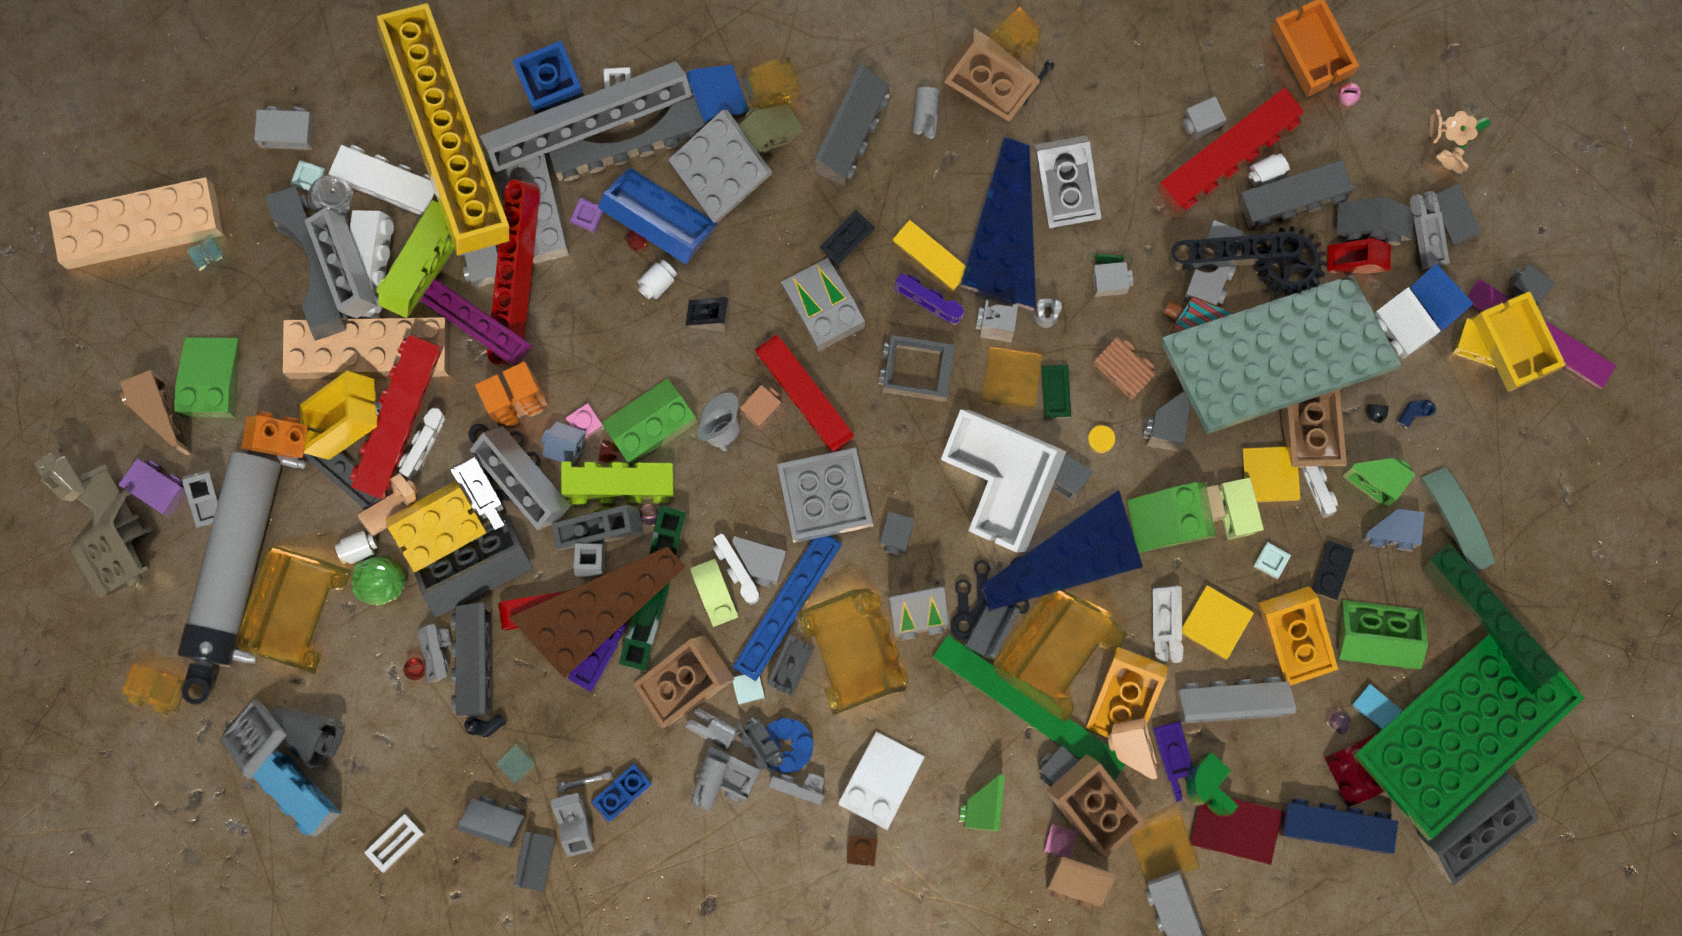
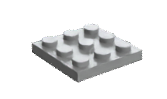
(720, 166)
(824, 495)

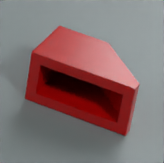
(1359, 256)

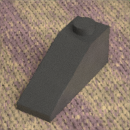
(598, 527)

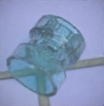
(205, 253)

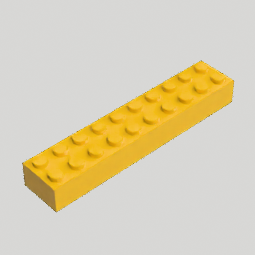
(443, 129)

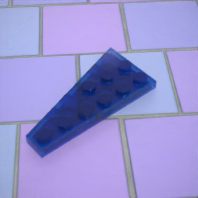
(1003, 242)
(1079, 554)

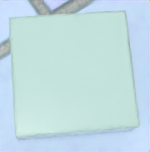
(306, 175)
(1272, 560)
(747, 689)

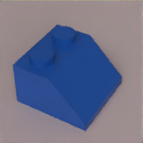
(1440, 297)

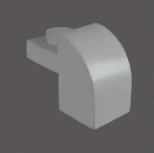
(201, 497)
(590, 560)
(573, 824)

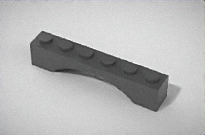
(678, 125)
(319, 306)

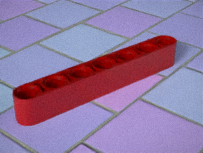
(515, 260)

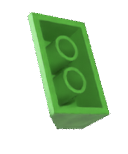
(649, 422)
(1382, 635)

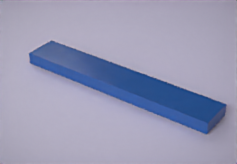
(786, 605)

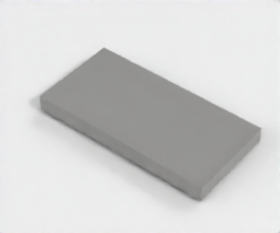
(252, 737)

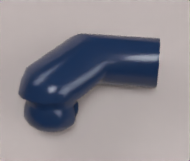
(1414, 410)

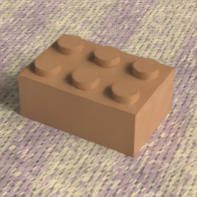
(1095, 806)

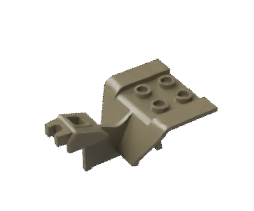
(105, 543)

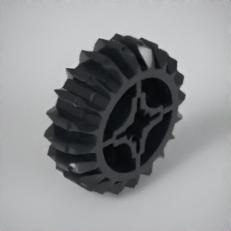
(1301, 266)

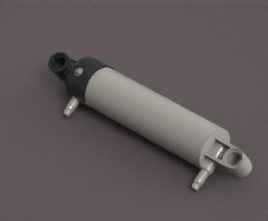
(229, 567)

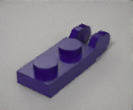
(929, 299)
(592, 668)
(1173, 754)

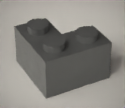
(1376, 219)

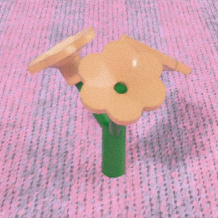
(1457, 128)

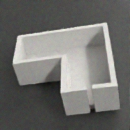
(1017, 472)

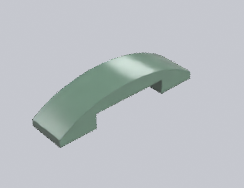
(1459, 518)

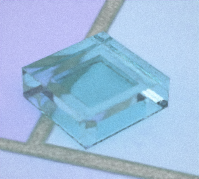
(516, 764)

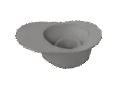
(720, 421)

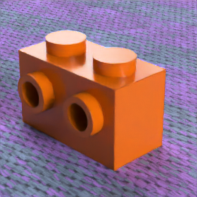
(274, 436)

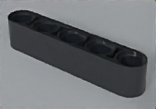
(1246, 243)

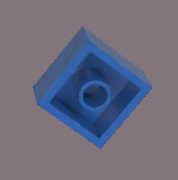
(548, 77)

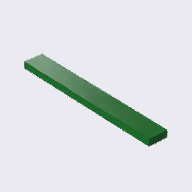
(1066, 734)

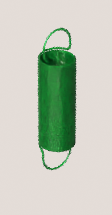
(1108, 258)

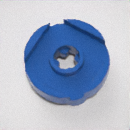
(801, 745)

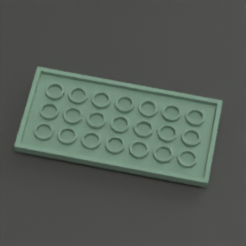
(1279, 353)

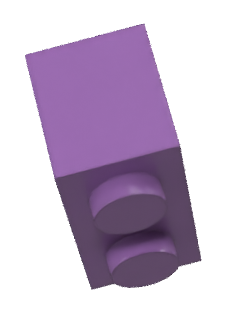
(153, 487)

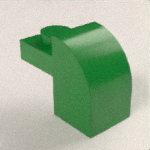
(1204, 784)

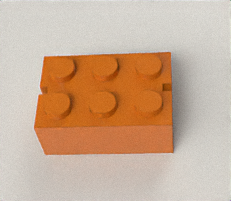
(1314, 47)
(499, 403)

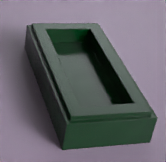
(1056, 391)

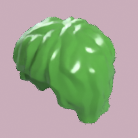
(378, 580)

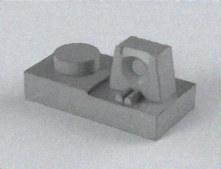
(431, 642)
(810, 790)

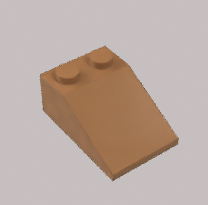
(989, 75)
(151, 400)
(1315, 431)
(683, 681)
(1079, 882)

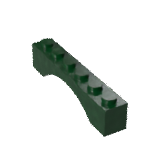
(646, 622)
(1521, 650)

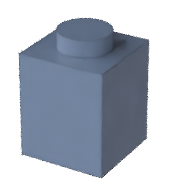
(563, 443)

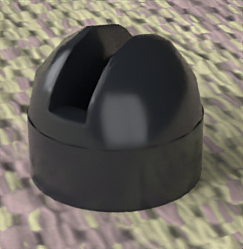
(1377, 412)

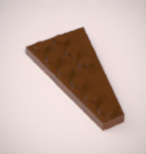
(583, 618)

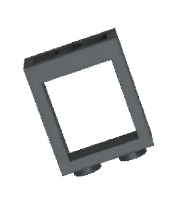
(889, 353)

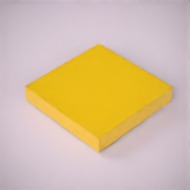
(1271, 474)
(1216, 622)

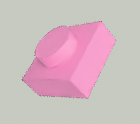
(585, 420)
(1061, 841)

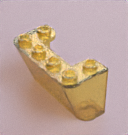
(854, 649)

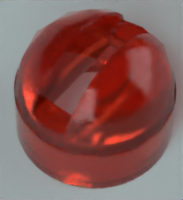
(635, 241)
(605, 451)
(415, 674)

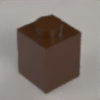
(862, 851)

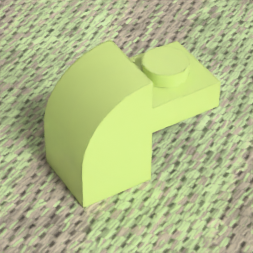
(714, 592)

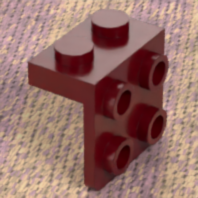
(1351, 777)

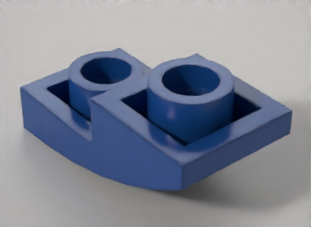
(621, 793)

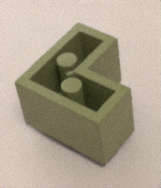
(770, 127)

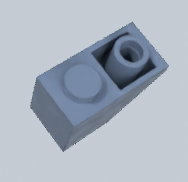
(1399, 528)

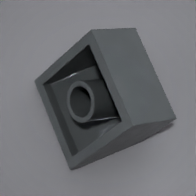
(1168, 424)
(493, 822)

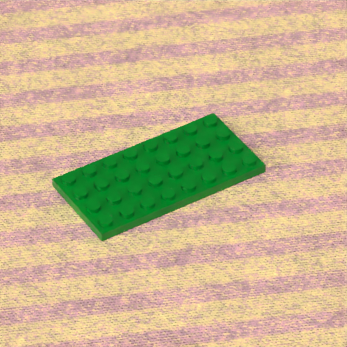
(1462, 736)

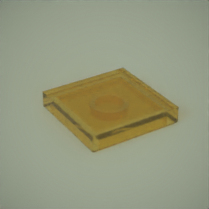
(1012, 377)
(1164, 849)

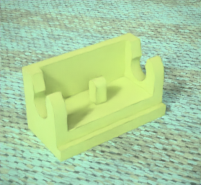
(1240, 509)

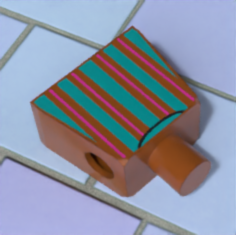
(1194, 314)

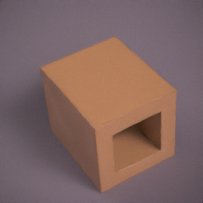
(761, 406)

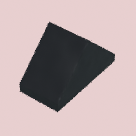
(708, 314)

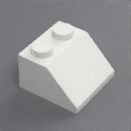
(1406, 324)

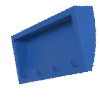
(657, 215)

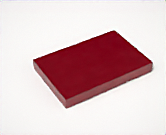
(1245, 833)

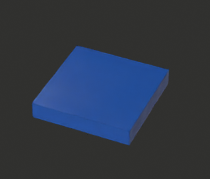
(716, 91)

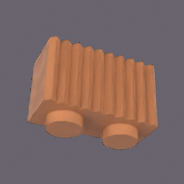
(1125, 368)

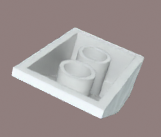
(881, 780)

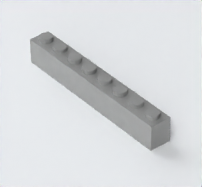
(585, 116)

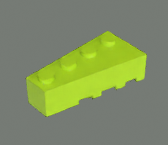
(417, 263)
(617, 482)

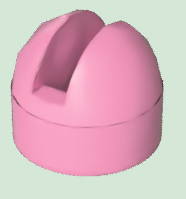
(1349, 98)

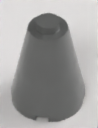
(309, 734)

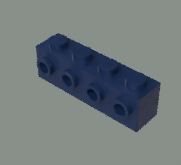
(1339, 828)

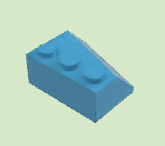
(296, 793)

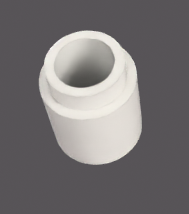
(1268, 170)
(656, 280)
(356, 547)

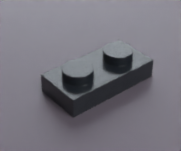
(847, 238)
(1332, 570)

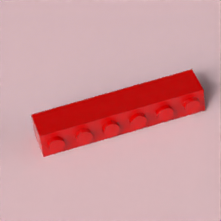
(1231, 150)
(397, 416)

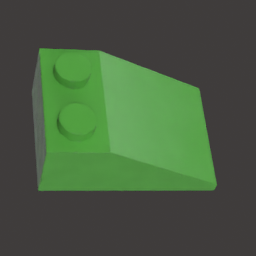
(207, 378)
(1171, 517)

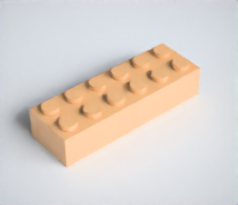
(135, 223)
(364, 348)

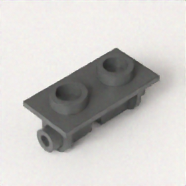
(753, 736)

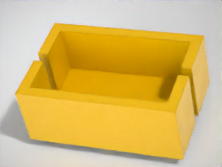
(1519, 341)
(342, 414)
(435, 526)

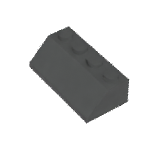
(852, 126)
(473, 569)
(473, 661)
(1481, 828)

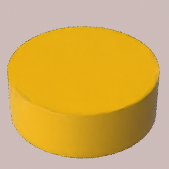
(1101, 439)

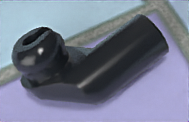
(483, 728)

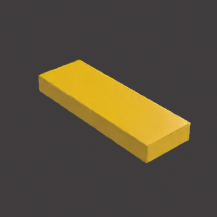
(930, 255)

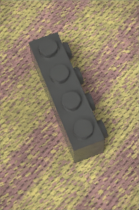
(1296, 194)

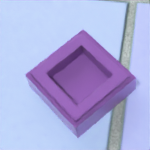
(586, 215)

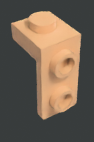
(375, 517)

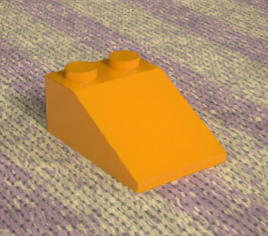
(1298, 635)
(1127, 691)

